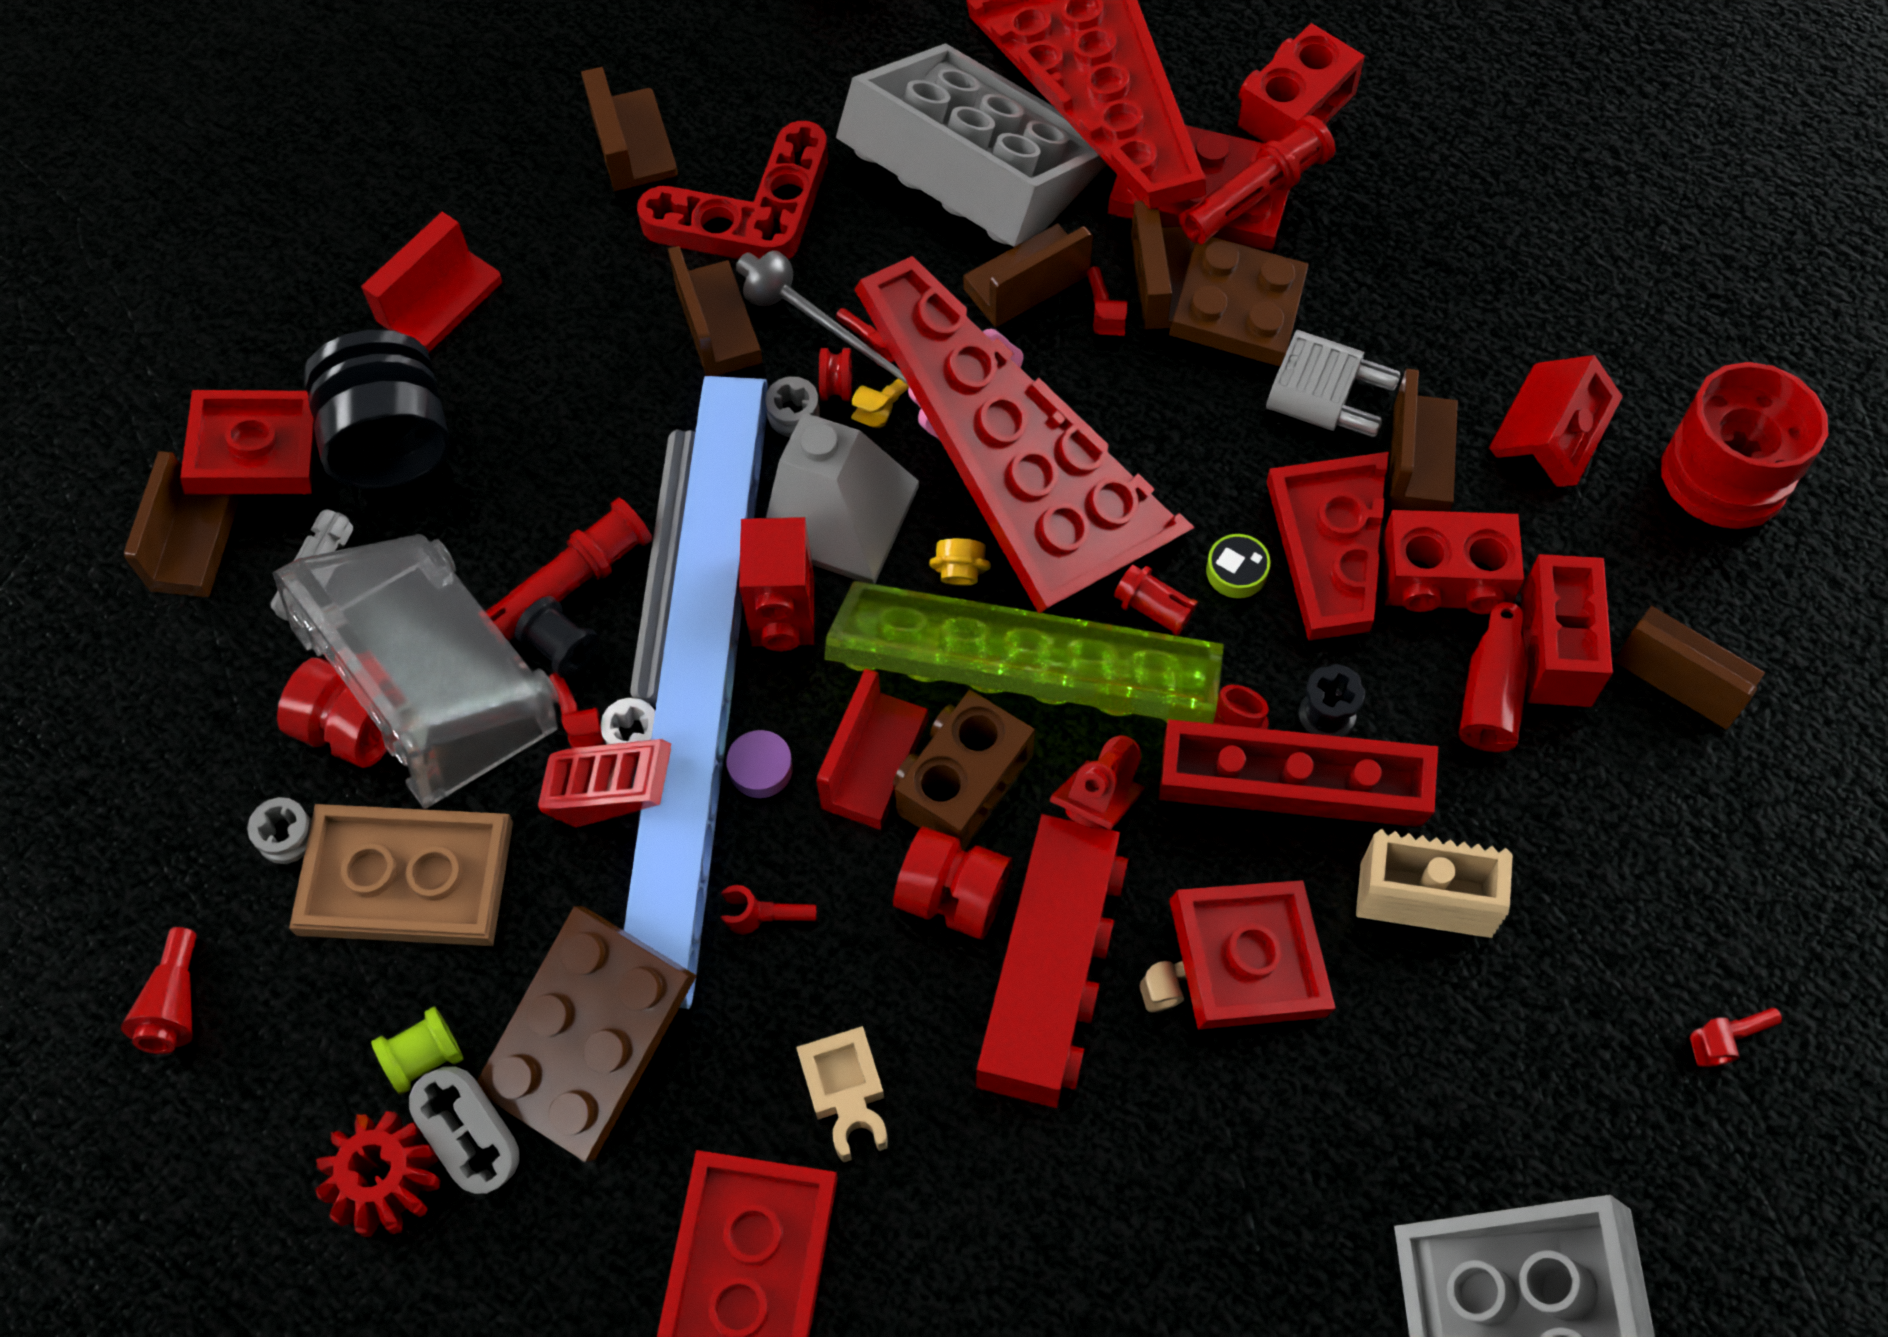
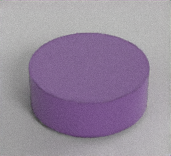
(759, 764)

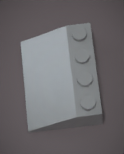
(969, 141)
(1526, 1273)

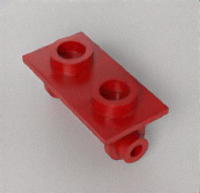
(1103, 788)

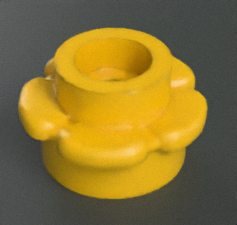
(960, 561)

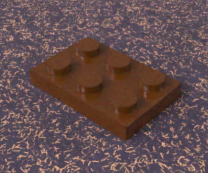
(584, 1033)

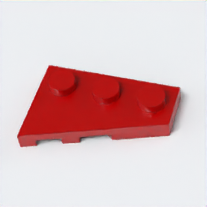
(1331, 539)

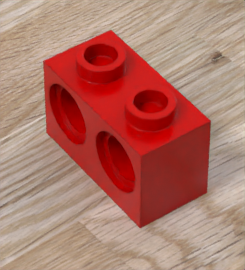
(1305, 77)
(1449, 547)
(777, 582)
(1566, 630)

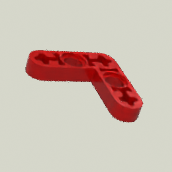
(750, 219)

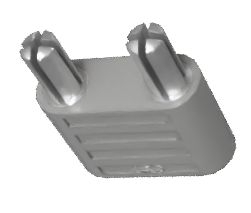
(1319, 379)

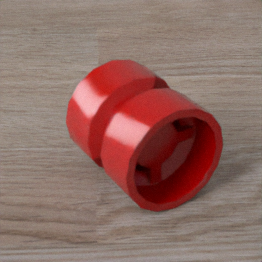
(323, 711)
(952, 882)

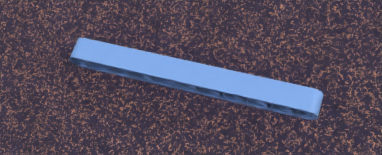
(698, 673)

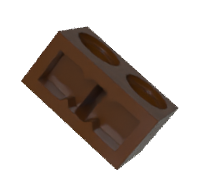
(976, 776)

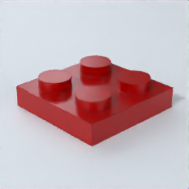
(249, 443)
(1251, 954)

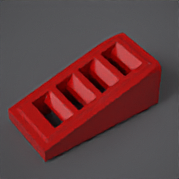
(596, 781)

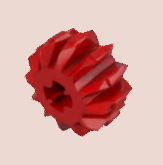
(349, 1170)

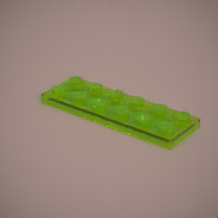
(1026, 653)

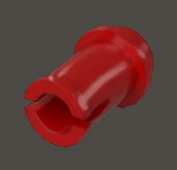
(1154, 599)

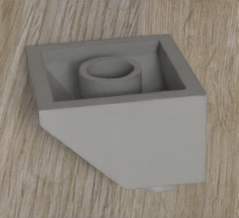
(847, 493)

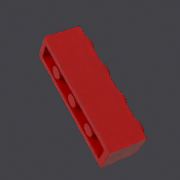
(1298, 773)
(1049, 962)

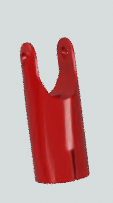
(1496, 684)

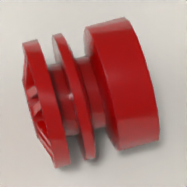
(1744, 445)

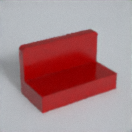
(430, 284)
(1559, 417)
(867, 753)

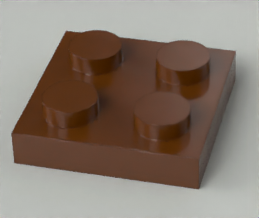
(1239, 300)

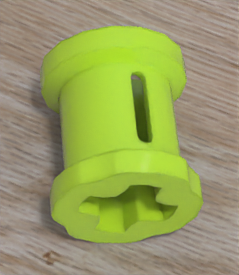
(417, 1050)

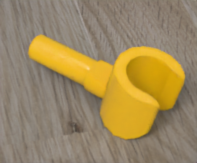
(875, 406)

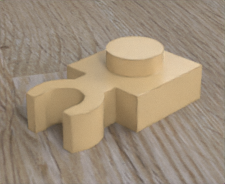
(842, 1083)

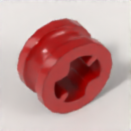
(835, 374)

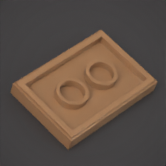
(402, 875)

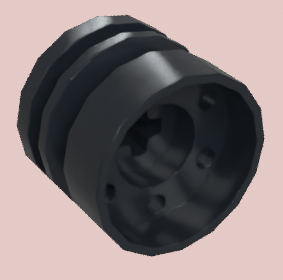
(376, 409)

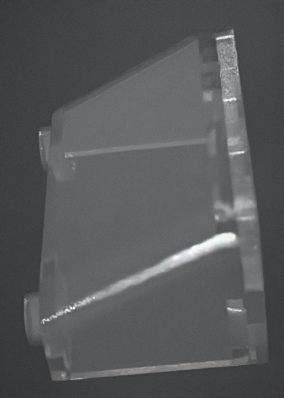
(419, 659)

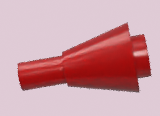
(163, 1009)

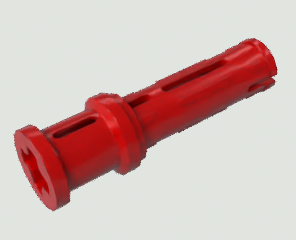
(1276, 168)
(587, 556)

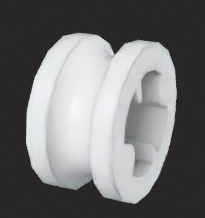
(623, 714)

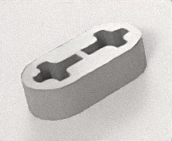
(450, 1139)

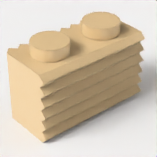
(1434, 884)

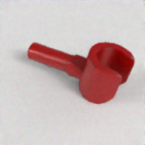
(1108, 314)
(866, 332)
(581, 726)
(761, 911)
(1716, 1040)

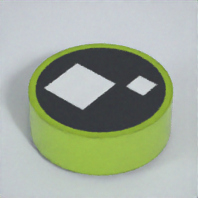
(1238, 566)

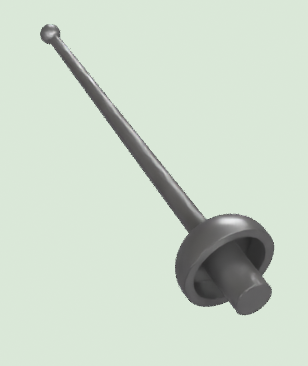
(770, 281)

